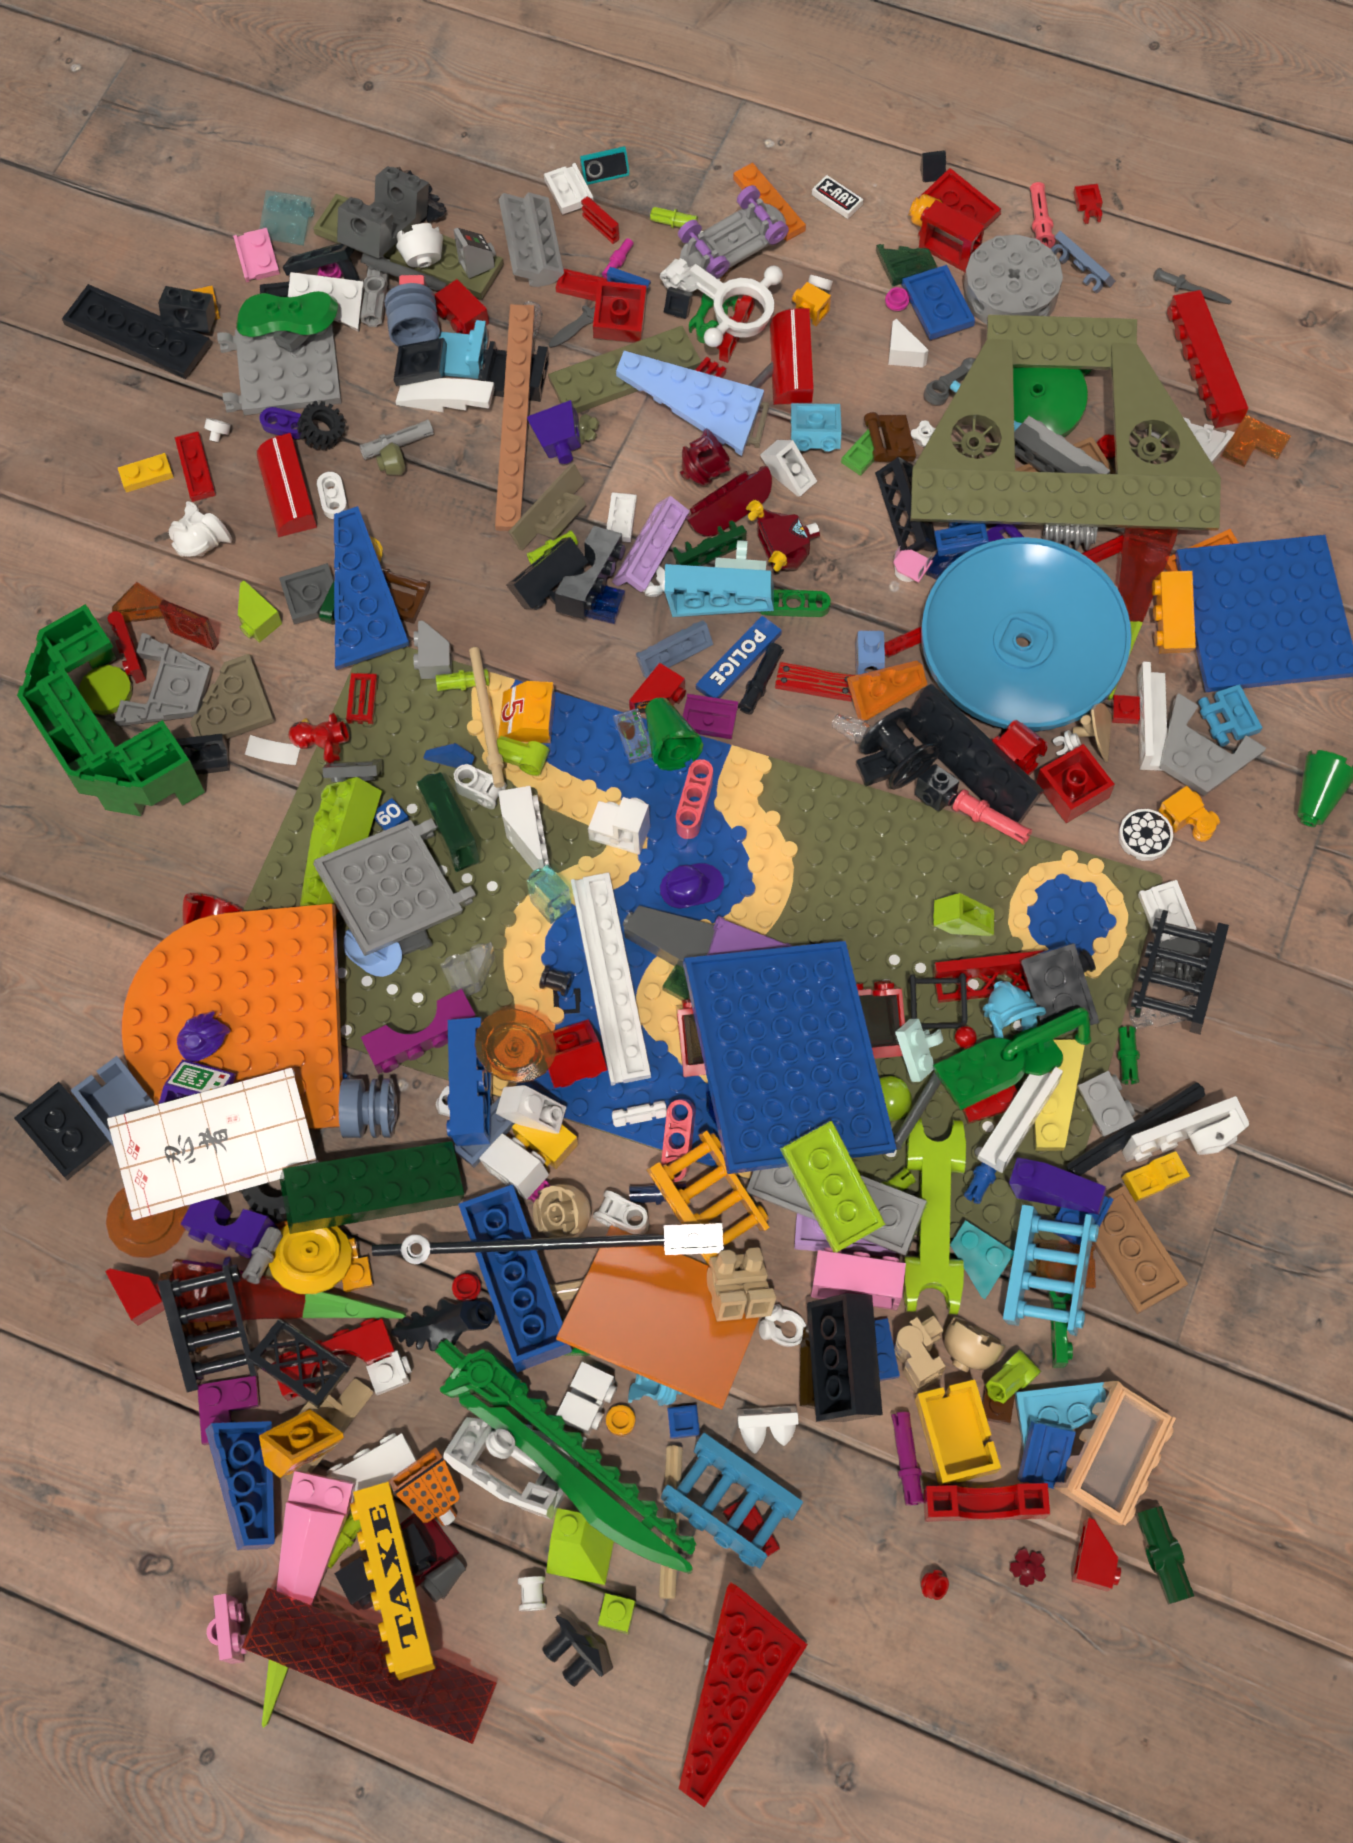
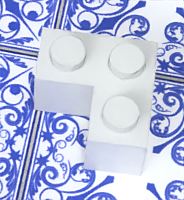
(621, 825)

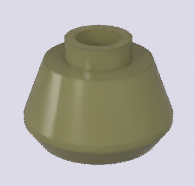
(391, 460)

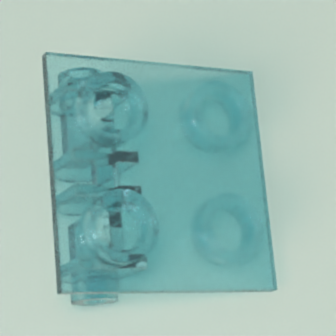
(286, 216)

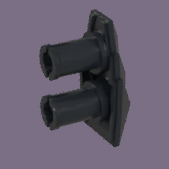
(592, 1652)

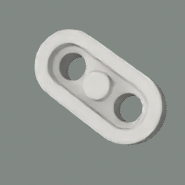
(331, 497)

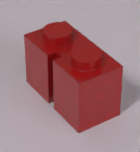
(460, 307)

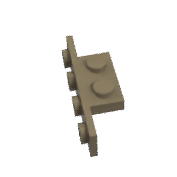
(552, 510)

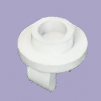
(1070, 740)

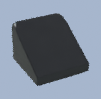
(932, 165)

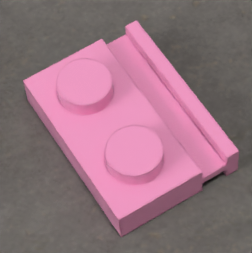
(256, 255)

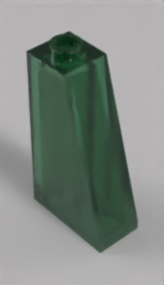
(449, 821)

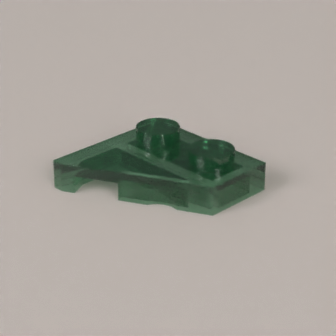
(904, 262)

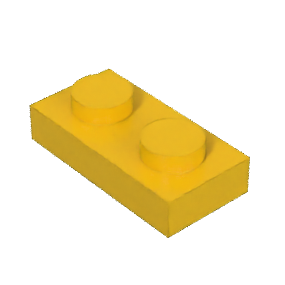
(145, 472)

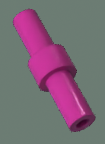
(618, 256)

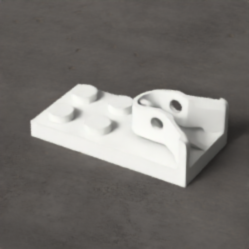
(1207, 1128)

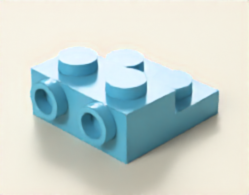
(816, 426)

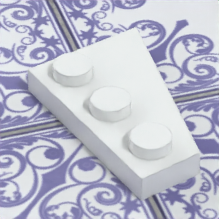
(346, 292)
(1211, 441)

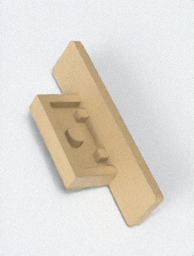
(338, 1413)

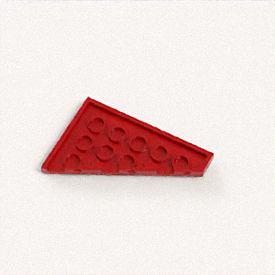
(743, 1676)

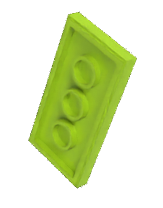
(832, 1186)

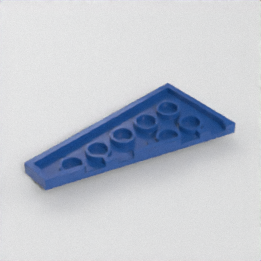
(363, 604)

